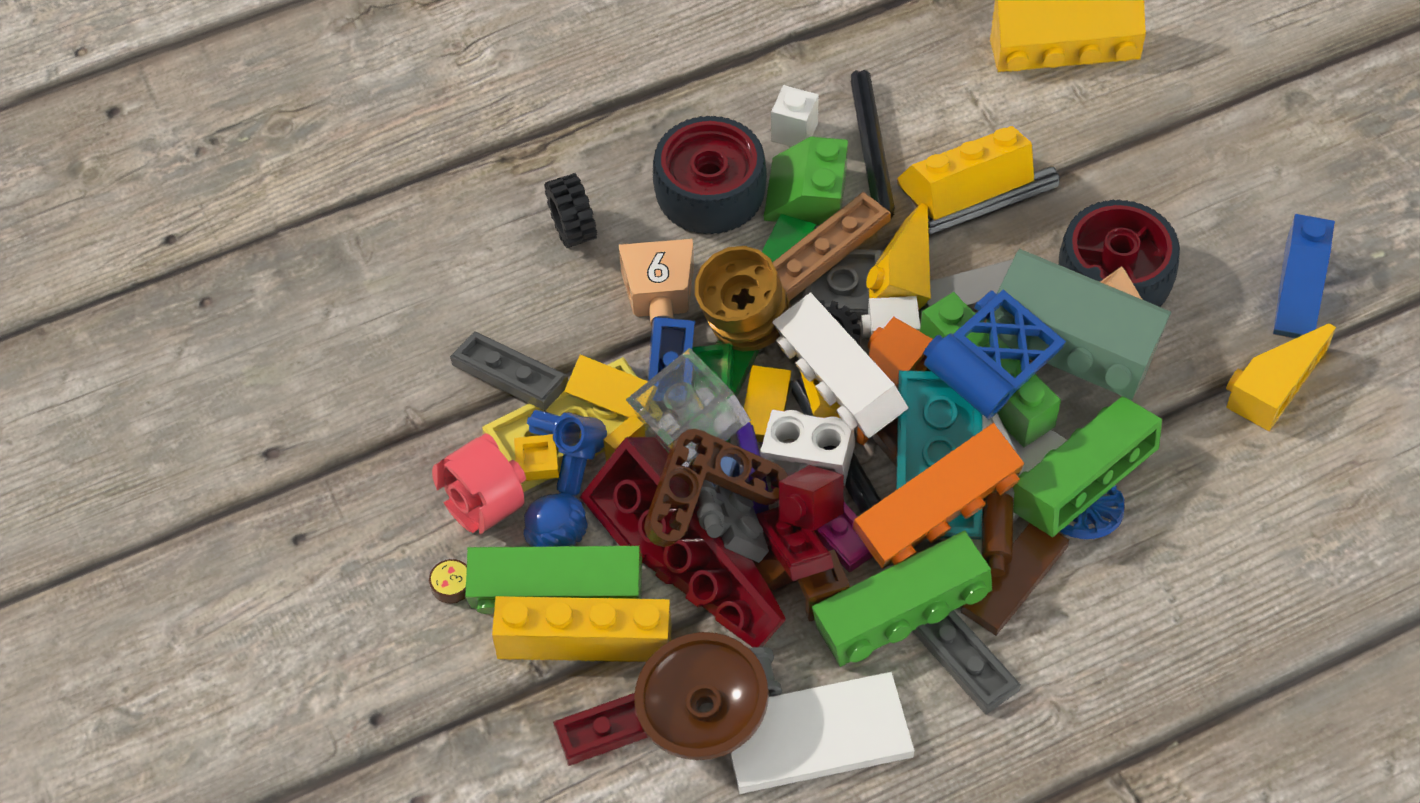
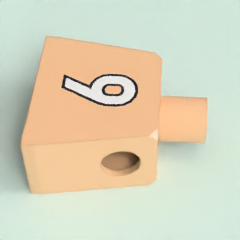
(658, 277)

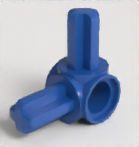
(567, 438)

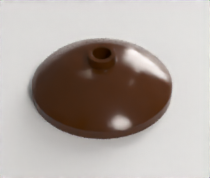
(696, 672)

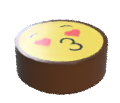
(449, 581)

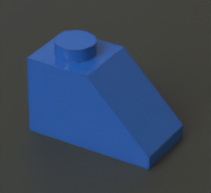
(668, 342)

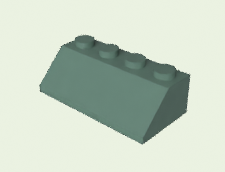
(1104, 329)

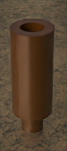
(997, 532)

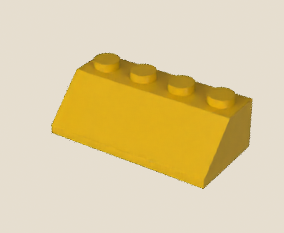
(1065, 32)

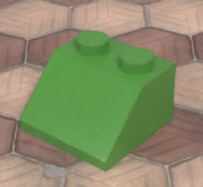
(808, 180)

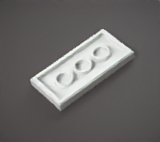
(824, 734)

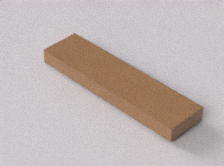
(830, 243)

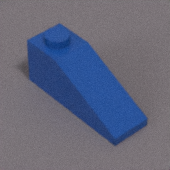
(1303, 275)

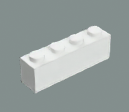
(840, 365)

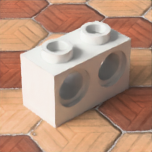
(811, 436)

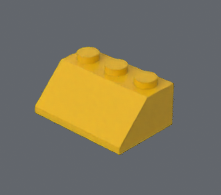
(970, 172)

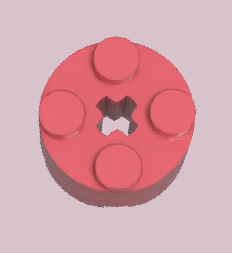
(480, 484)

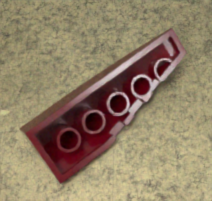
(696, 563)

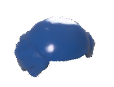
(555, 521)

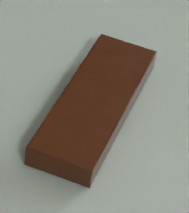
(1031, 560)

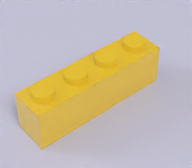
(580, 628)

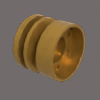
(741, 297)

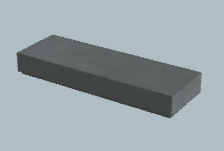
(509, 370)
(968, 661)

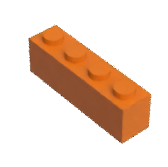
(938, 496)

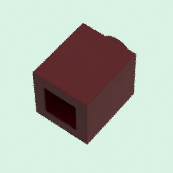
(811, 497)

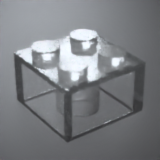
(687, 398)

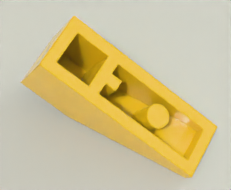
(905, 263)
(1276, 376)

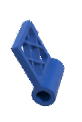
(976, 370)

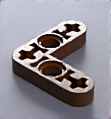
(708, 467)

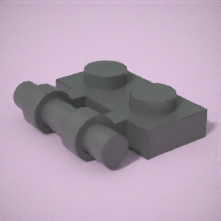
(733, 519)

